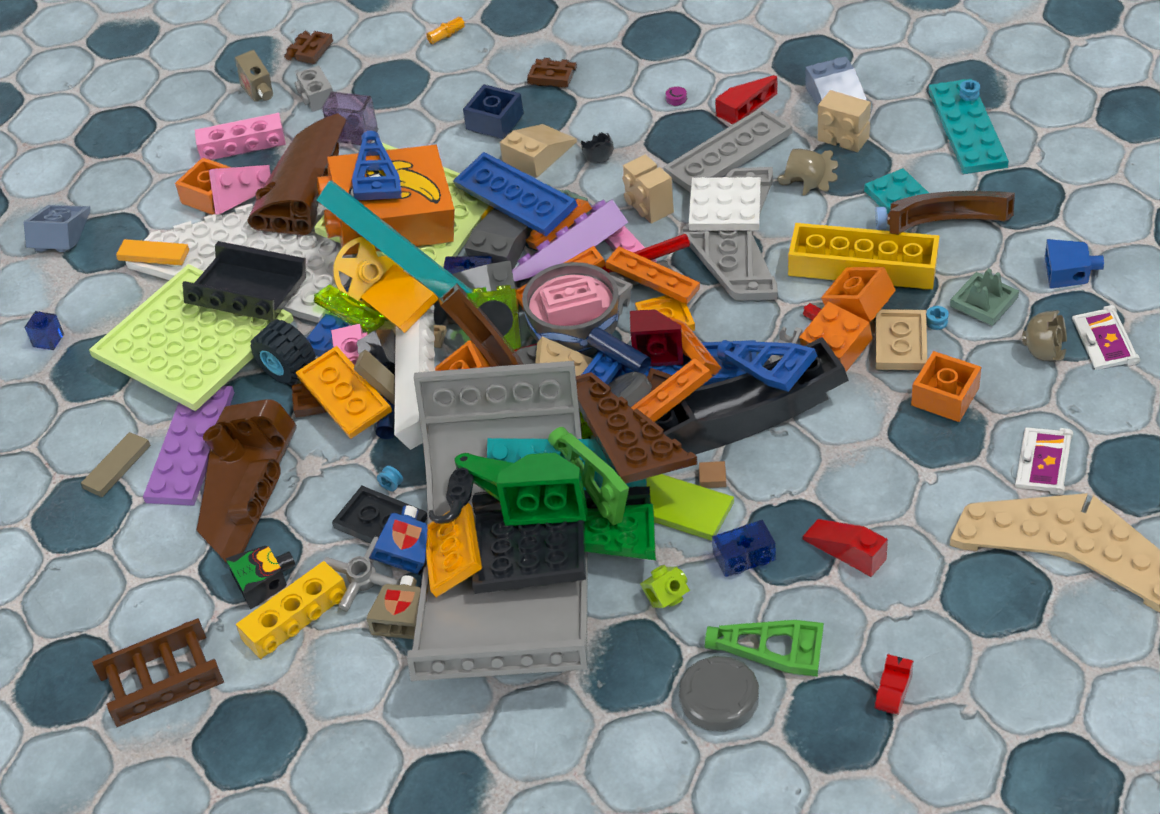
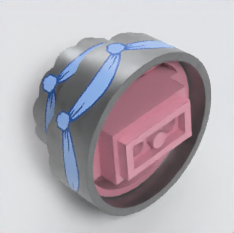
(569, 303)

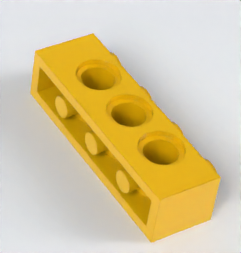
(291, 609)

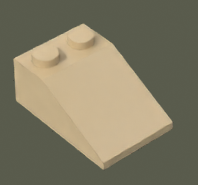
(534, 148)

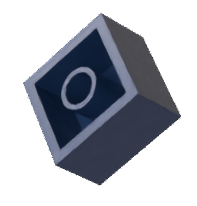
(493, 111)

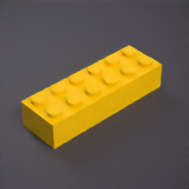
(828, 250)

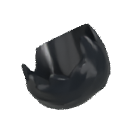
(598, 149)

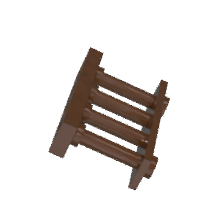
(167, 691)

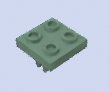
(984, 297)

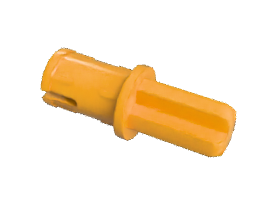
(445, 30)

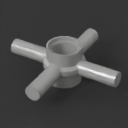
(361, 582)

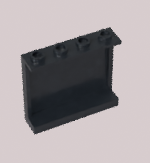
(247, 281)

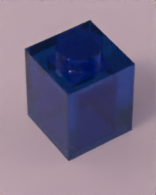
(44, 330)

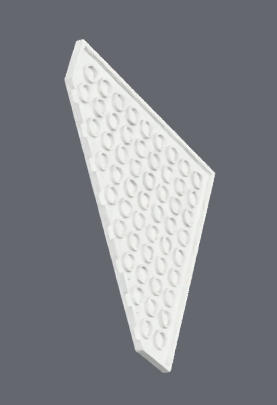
(234, 229)

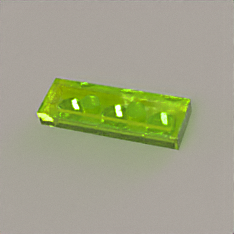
(349, 309)

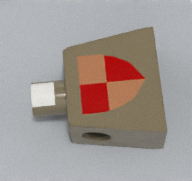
(257, 85)
(395, 610)

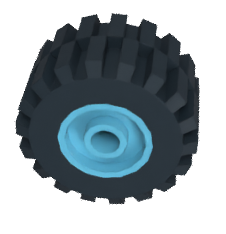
(282, 351)

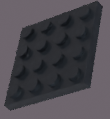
(527, 553)

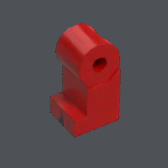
(894, 684)

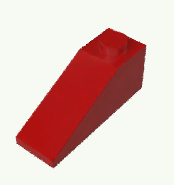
(745, 99)
(850, 544)

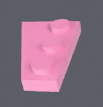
(236, 185)

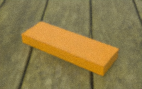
(152, 252)

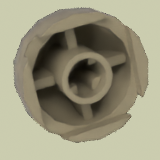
(1045, 336)

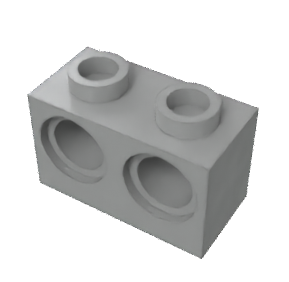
(313, 87)

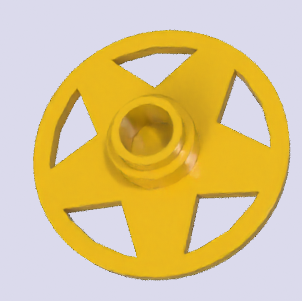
(363, 270)

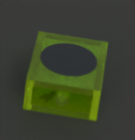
(502, 310)

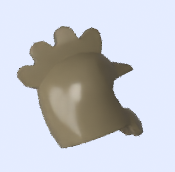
(811, 168)

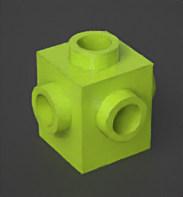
(665, 586)

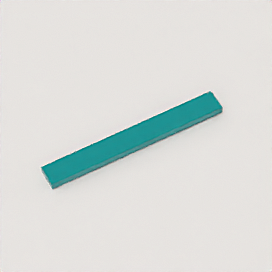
(388, 240)

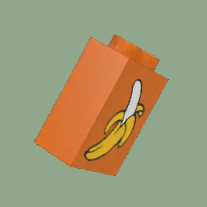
(425, 205)

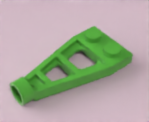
(614, 491)
(805, 648)

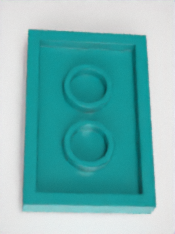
(893, 188)

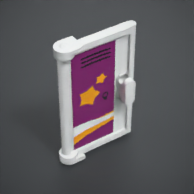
(1108, 336)
(1047, 460)

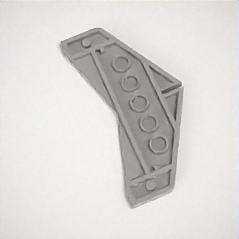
(734, 255)

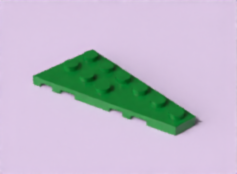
(629, 538)

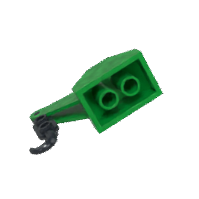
(530, 490)

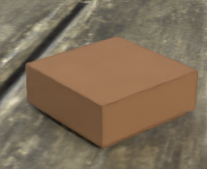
(712, 474)

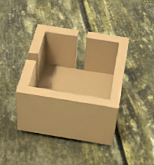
(844, 120)
(648, 188)

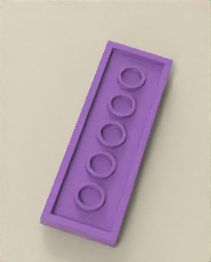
(184, 453)

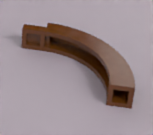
(949, 205)
(478, 328)

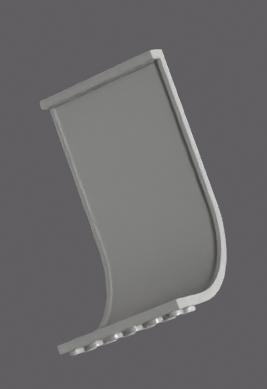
(505, 629)

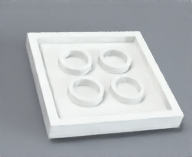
(725, 204)

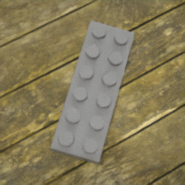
(729, 148)

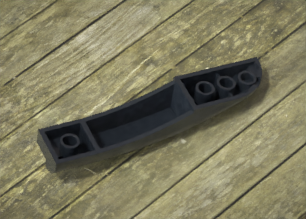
(746, 406)

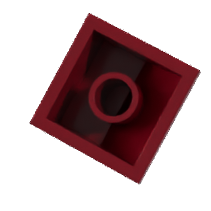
(656, 337)

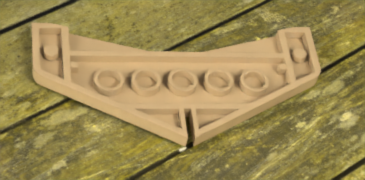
(1061, 529)

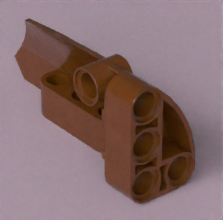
(289, 195)
(242, 471)

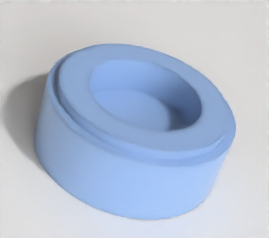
(881, 218)

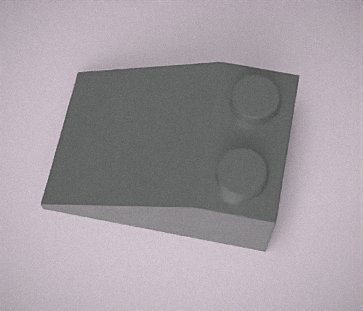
(498, 237)
(486, 276)

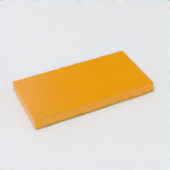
(399, 298)
(343, 392)
(452, 552)

